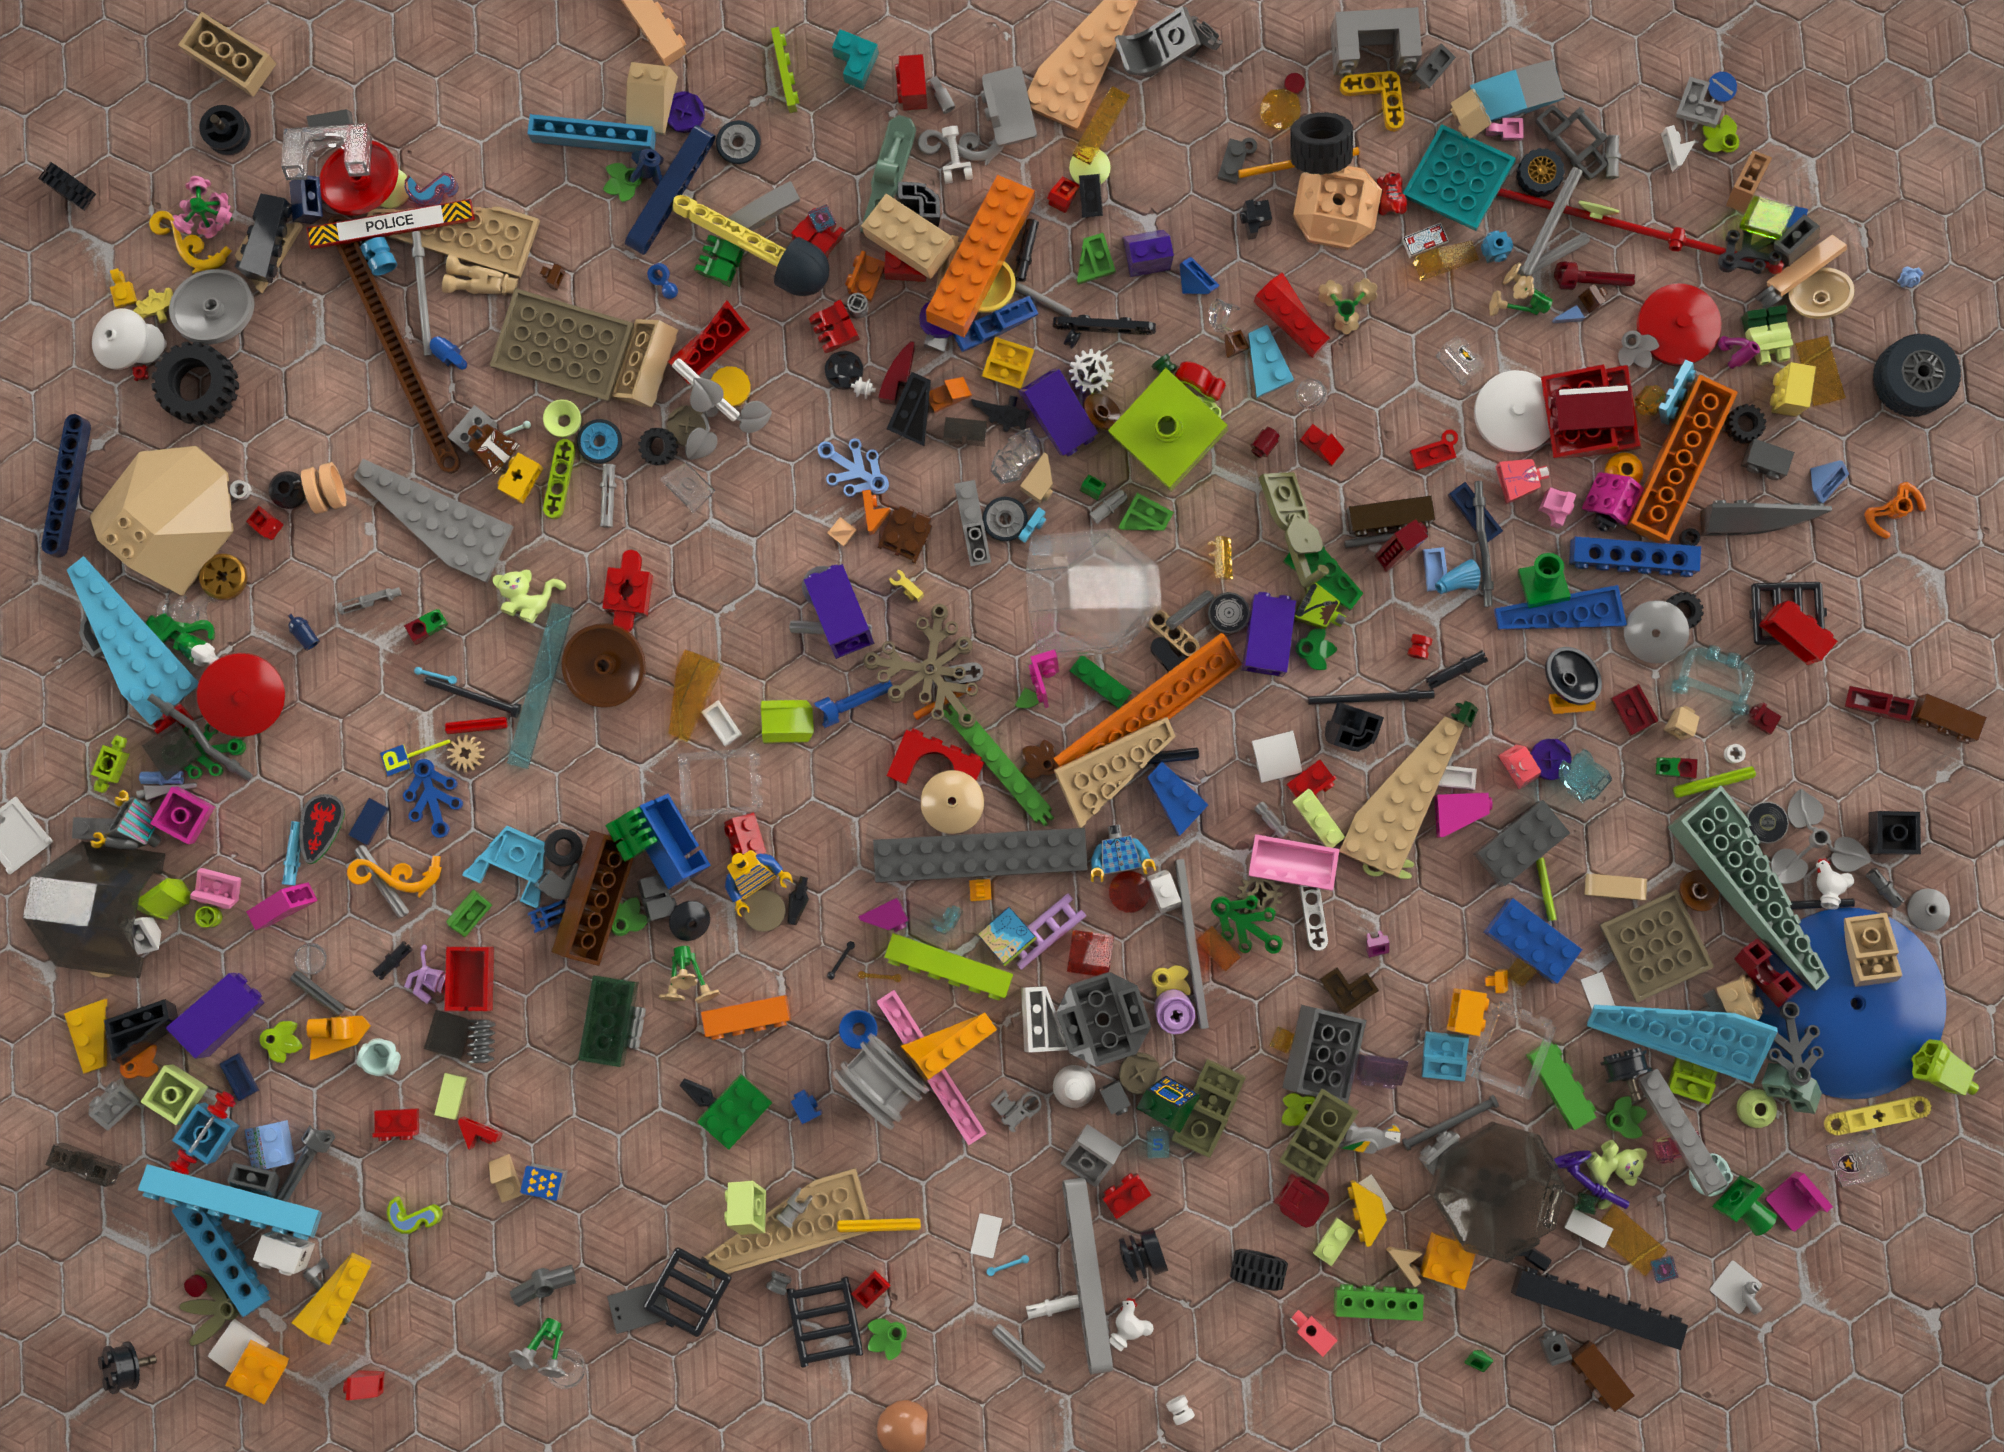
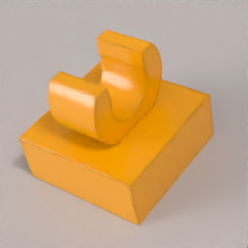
(980, 890)
(1500, 981)

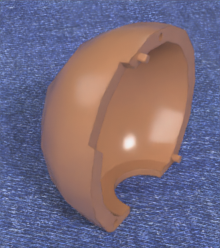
(903, 1427)

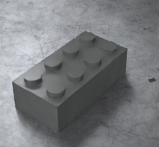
(1521, 843)

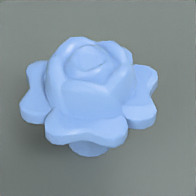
(1910, 277)

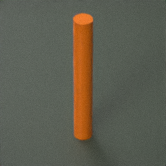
(927, 709)

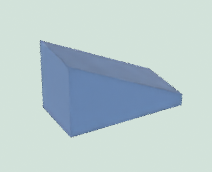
(1571, 315)

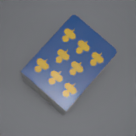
(544, 1181)

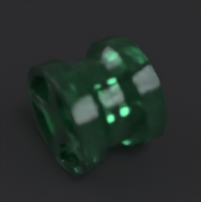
(1586, 1203)

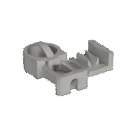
(1012, 1111)

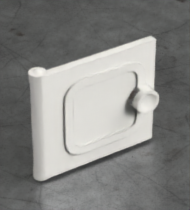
(19, 836)

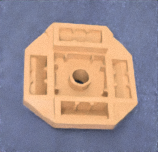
(1337, 224)

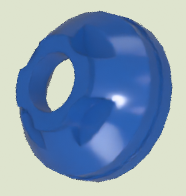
(846, 1028)

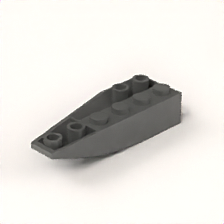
(1755, 518)

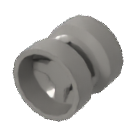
(857, 305)

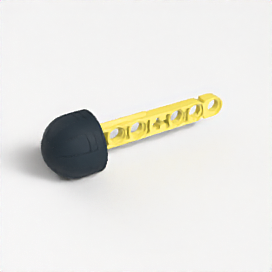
(800, 267)

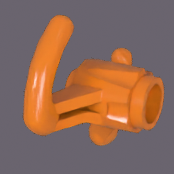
(1895, 508)

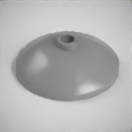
(1660, 616)

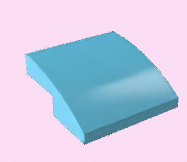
(1445, 1056)

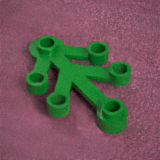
(222, 748)
(1244, 922)

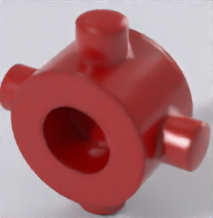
(140, 373)

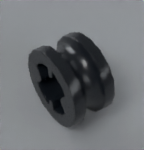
(1072, 338)
(1692, 532)

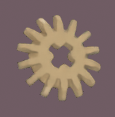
(473, 756)

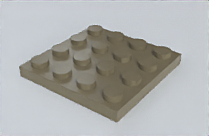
(1656, 945)

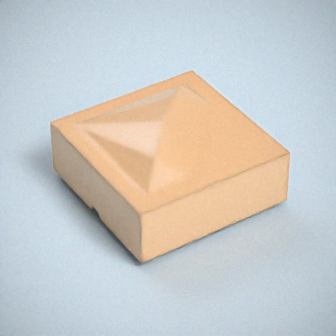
(842, 531)

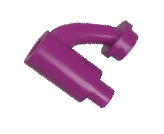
(1742, 356)

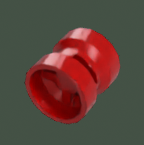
(1419, 647)

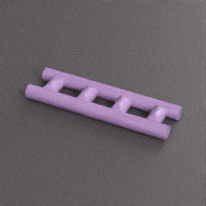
(1058, 932)

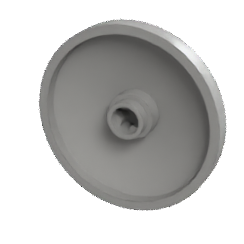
(211, 306)

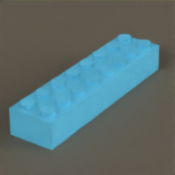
(223, 1199)

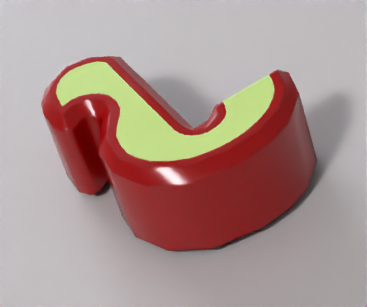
(1200, 380)

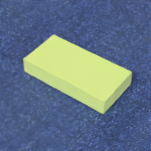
(450, 1096)

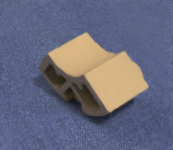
(1470, 113)

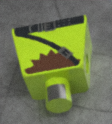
(1319, 608)

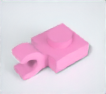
(1510, 129)

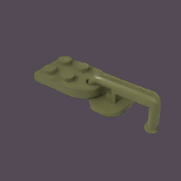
(1292, 516)

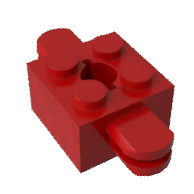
(627, 590)

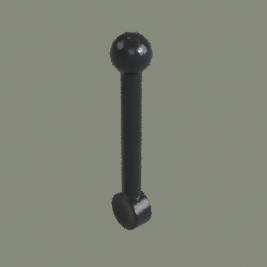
(831, 975)

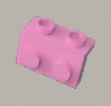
(216, 888)

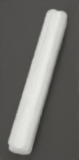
(689, 375)

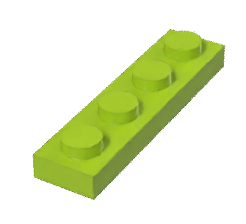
(783, 62)

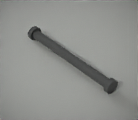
(1491, 1102)

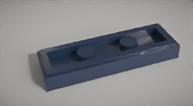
(1463, 500)

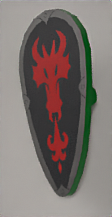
(319, 826)

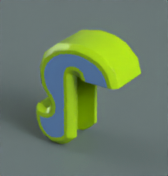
(409, 1223)

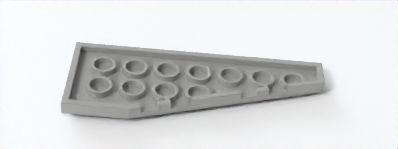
(451, 529)

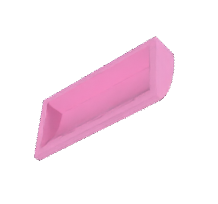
(1293, 862)

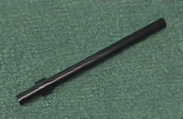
(1412, 696)

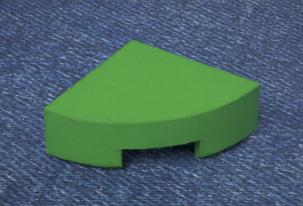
(1027, 699)

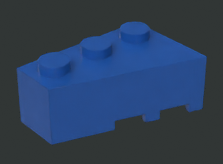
(1176, 798)

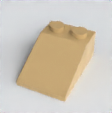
(650, 95)

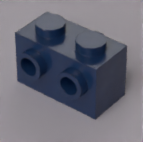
(306, 200)

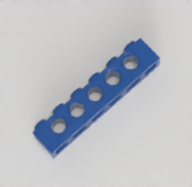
(1689, 556)

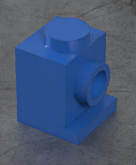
(805, 1106)

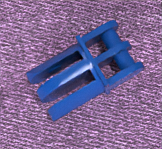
(447, 352)
(547, 916)

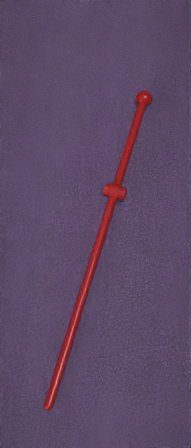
(1675, 239)

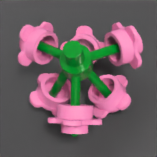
(196, 206)

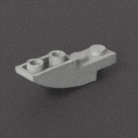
(972, 523)

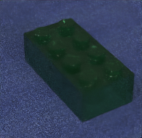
(608, 1021)

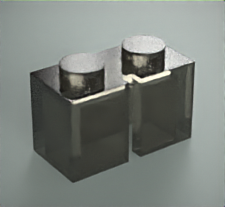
(957, 428)

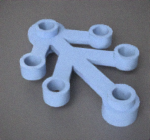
(855, 470)

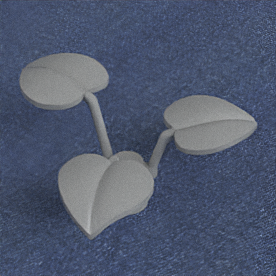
(703, 399)
(1807, 810)

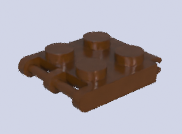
(906, 533)

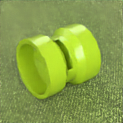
(203, 916)

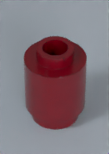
(1264, 442)

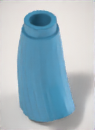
(1463, 576)

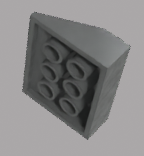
(1324, 1053)

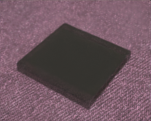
(448, 1034)

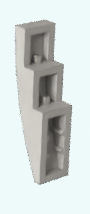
(766, 207)

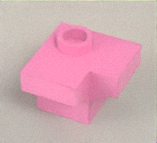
(1557, 506)

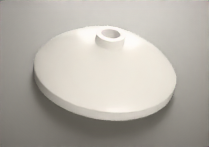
(119, 339)

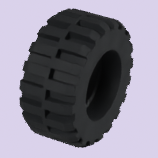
(176, 365)

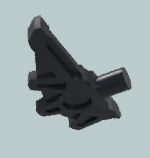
(1005, 415)

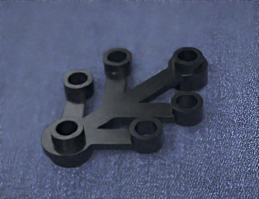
(1747, 251)

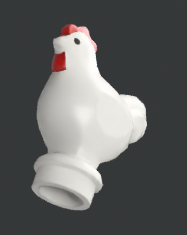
(1831, 884)
(1129, 1326)

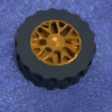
(1540, 172)

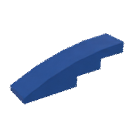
(997, 323)

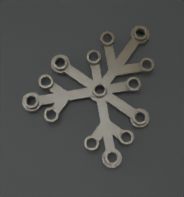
(945, 689)

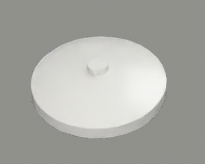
(1512, 412)

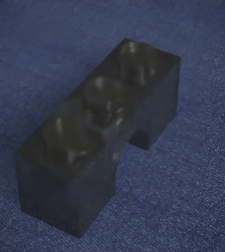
(94, 1167)

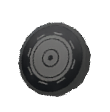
(1228, 613)

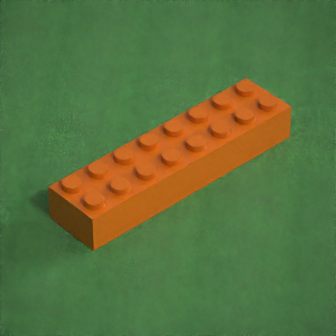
(980, 256)
(1681, 459)

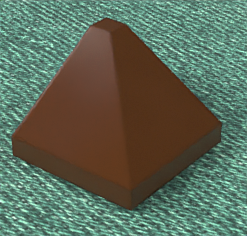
(1235, 343)

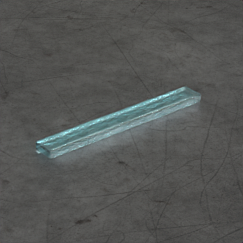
(540, 686)

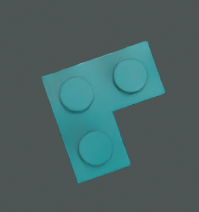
(858, 54)

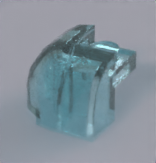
(1584, 777)

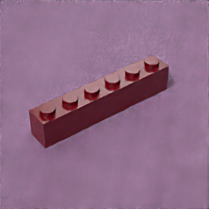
(1402, 545)

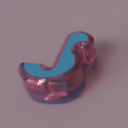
(433, 192)

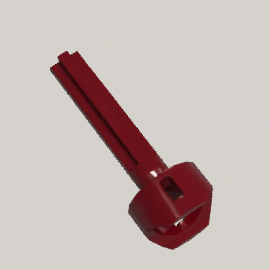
(1568, 279)

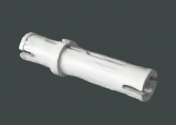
(1053, 1306)

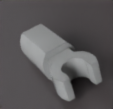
(942, 96)

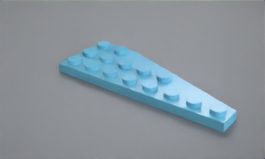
(131, 648)
(1709, 1039)

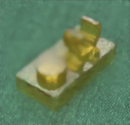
(1223, 557)

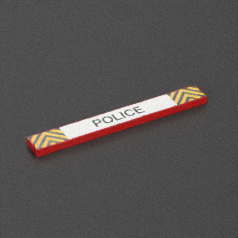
(390, 224)

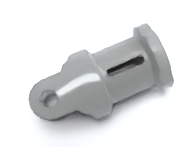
(793, 1209)

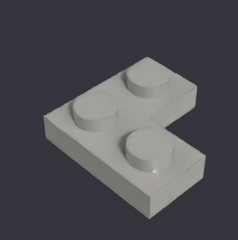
(1695, 108)

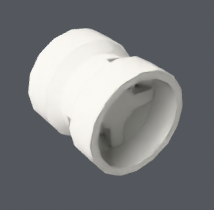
(1180, 1410)

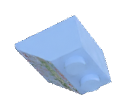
(270, 1145)

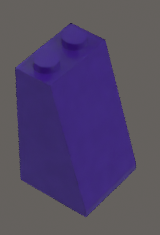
(1058, 412)
(838, 611)
(1269, 635)
(216, 1015)

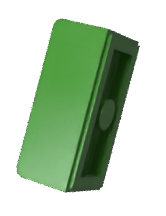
(468, 913)

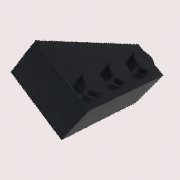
(912, 410)
(138, 1029)

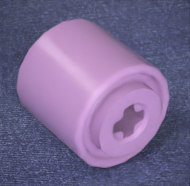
(1167, 1003)

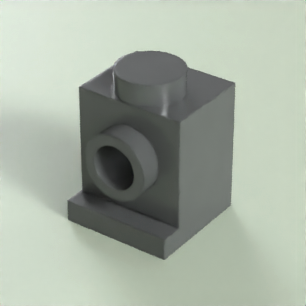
(1547, 1342)

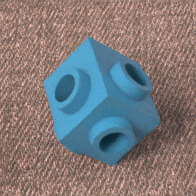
(1494, 252)

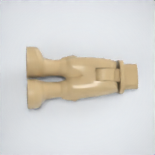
(482, 279)

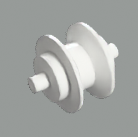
(863, 387)

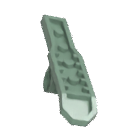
(891, 160)

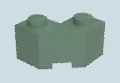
(1802, 1098)

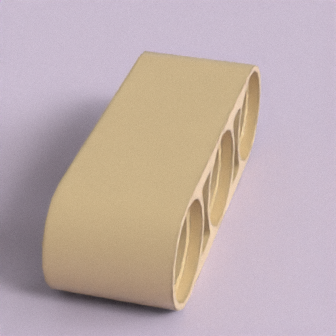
(1177, 644)
(1615, 887)

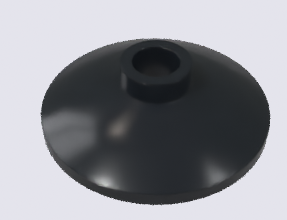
(683, 915)

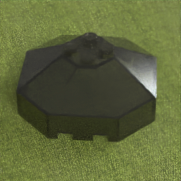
(1498, 1191)

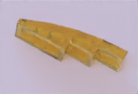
(1101, 125)

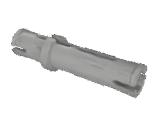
(608, 471)

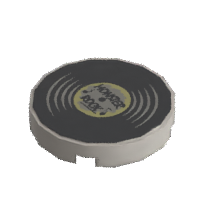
(1768, 822)

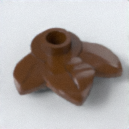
(1036, 759)

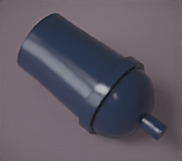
(302, 632)

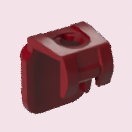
(1302, 1200)

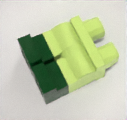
(1770, 332)

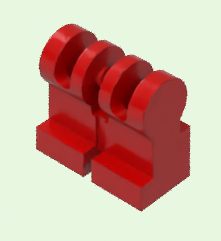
(825, 241)
(843, 331)

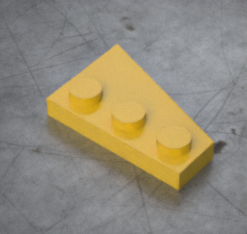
(88, 1034)

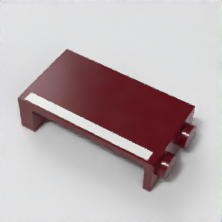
(1591, 408)

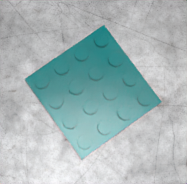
(1459, 177)

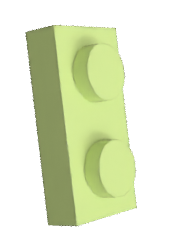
(1333, 1241)

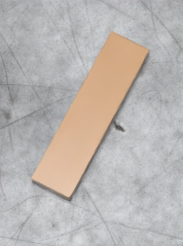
(1807, 265)

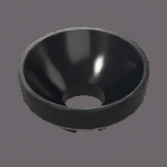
(293, 497)

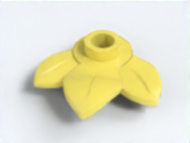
(1175, 979)

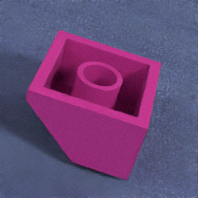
(182, 815)

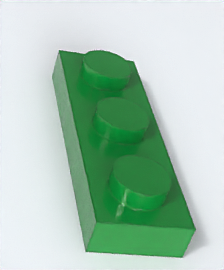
(1100, 681)

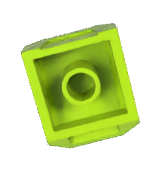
(786, 721)
(164, 898)

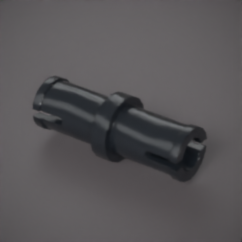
(392, 960)

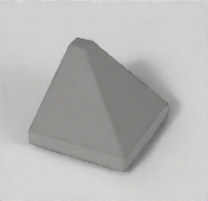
(935, 343)

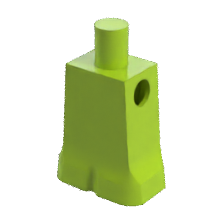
(1943, 1069)

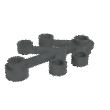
(1795, 1047)

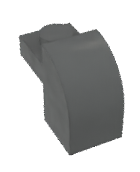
(555, 886)

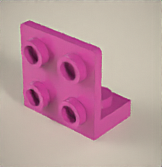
(1613, 496)
(1045, 666)
(1797, 1200)

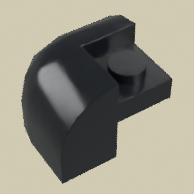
(920, 200)
(1352, 727)

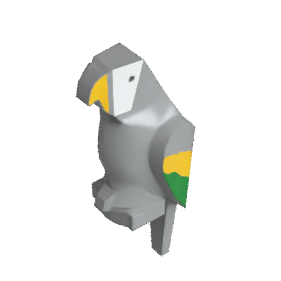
(1370, 1138)

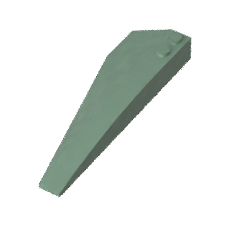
(1729, 855)

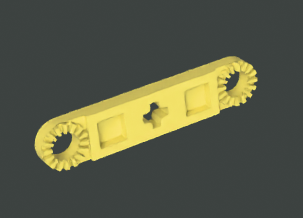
(1892, 1113)

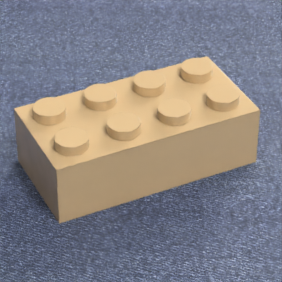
(227, 54)
(908, 236)

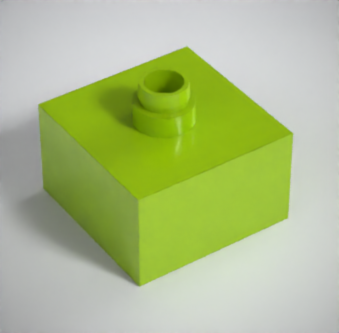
(1168, 429)

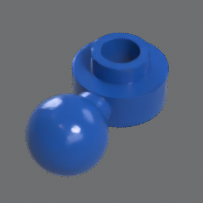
(669, 289)

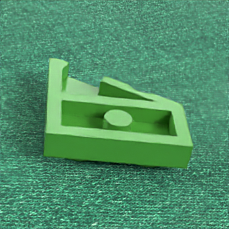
(1095, 259)

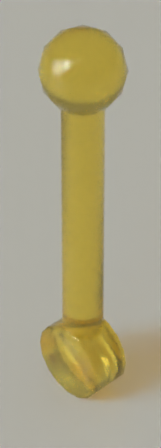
(897, 977)

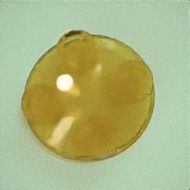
(1280, 108)

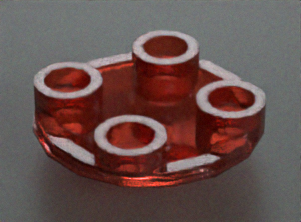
(1129, 891)

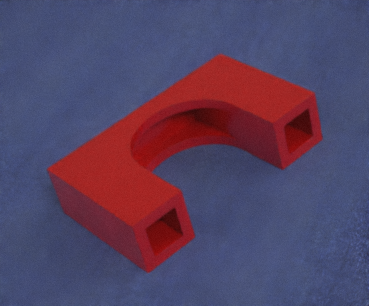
(916, 746)

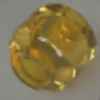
(1649, 399)

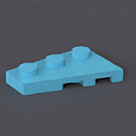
(1267, 362)
(1669, 409)

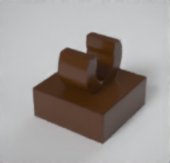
(554, 276)
(1593, 298)

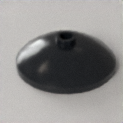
(1573, 675)

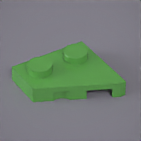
(1145, 515)

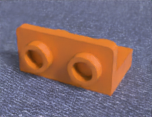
(865, 275)

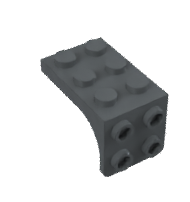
(1159, 45)

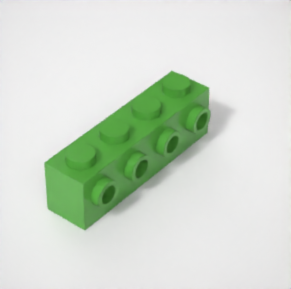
(1378, 1303)

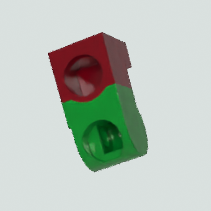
(426, 625)
(1677, 767)

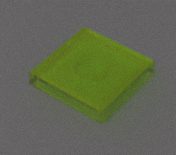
(1766, 217)

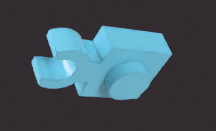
(1036, 521)

